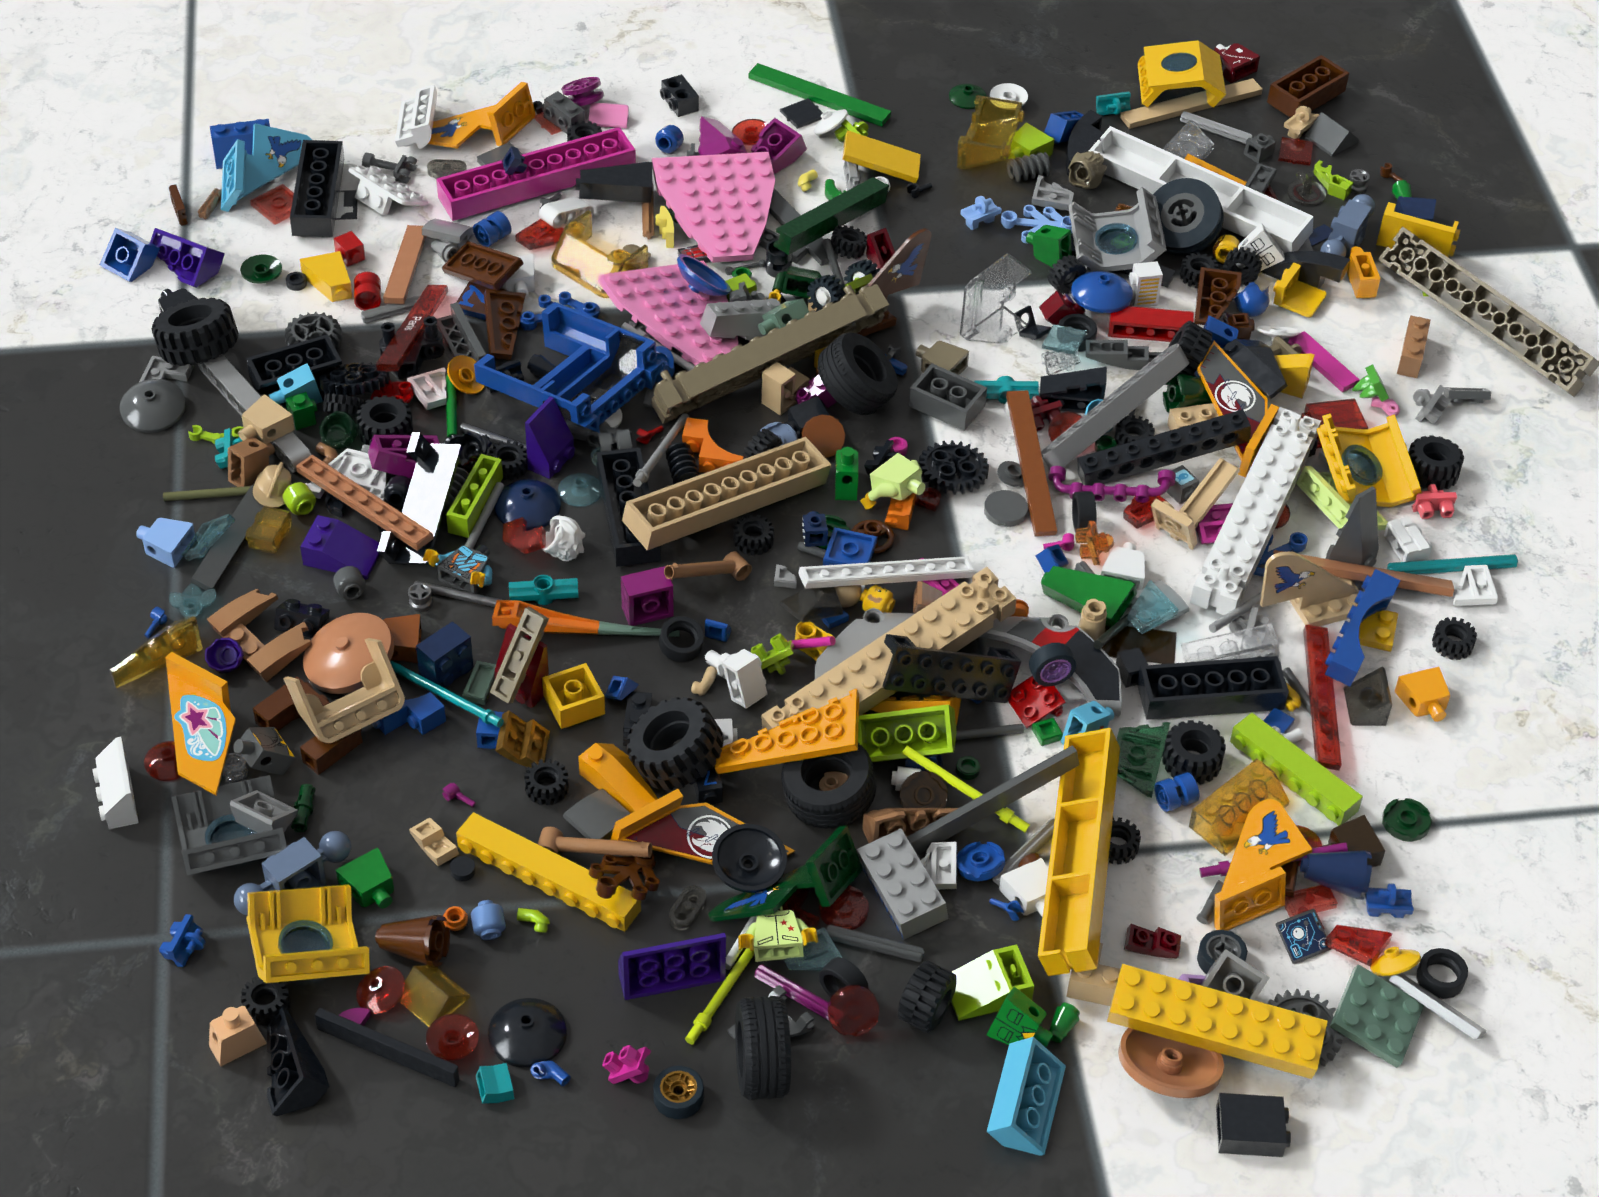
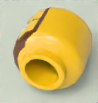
(1223, 246)

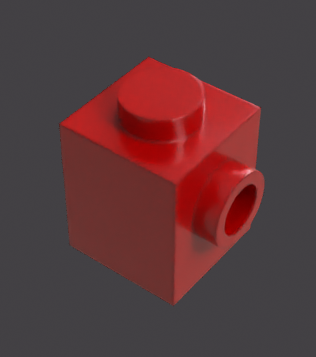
(350, 248)

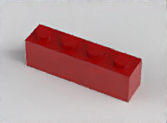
(1147, 323)

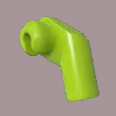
(530, 915)

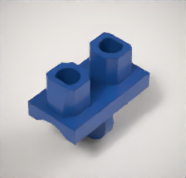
(1389, 900)
(185, 940)

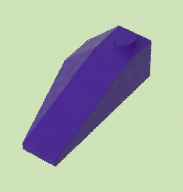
(187, 259)

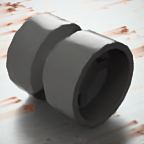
(621, 438)

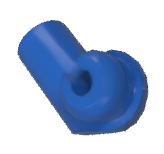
(550, 1070)

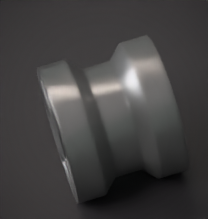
(1359, 178)
(420, 597)

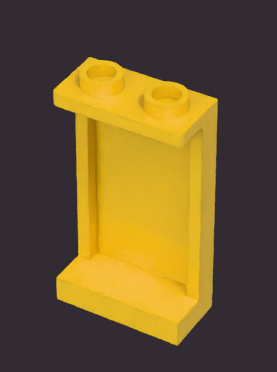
(1435, 234)

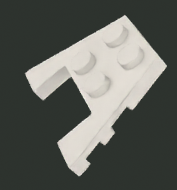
(358, 468)

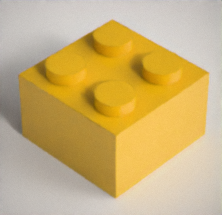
(573, 695)

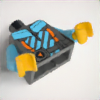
(463, 568)

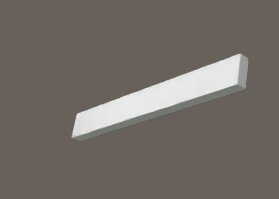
(886, 572)

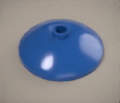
(701, 277)
(1102, 292)

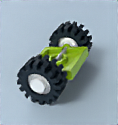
(827, 288)

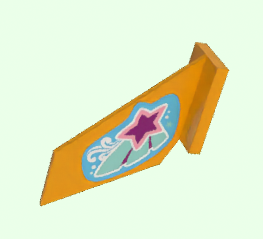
(200, 721)

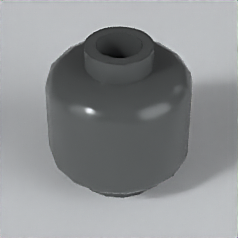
(349, 583)

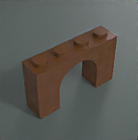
(280, 710)

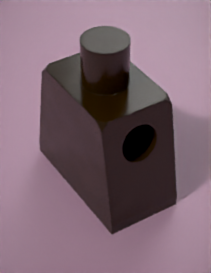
(1359, 836)

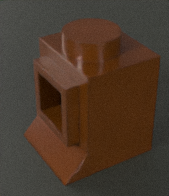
(1241, 322)

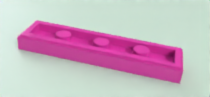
(1325, 362)

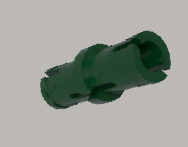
(304, 807)

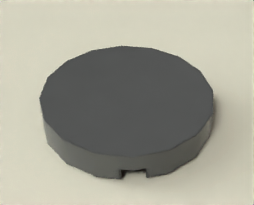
(1006, 508)

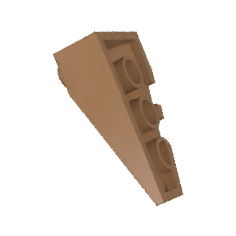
(887, 820)

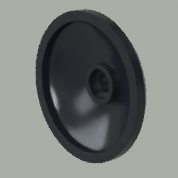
(751, 846)
(527, 1043)

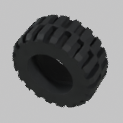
(195, 331)
(685, 760)

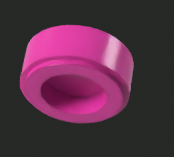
(900, 445)

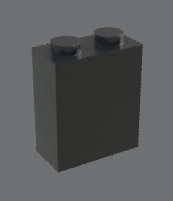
(1252, 1125)

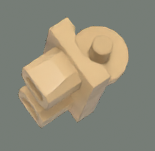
(1300, 122)

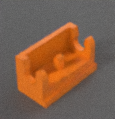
(901, 512)

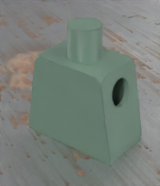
(782, 315)

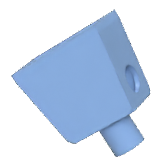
(166, 539)

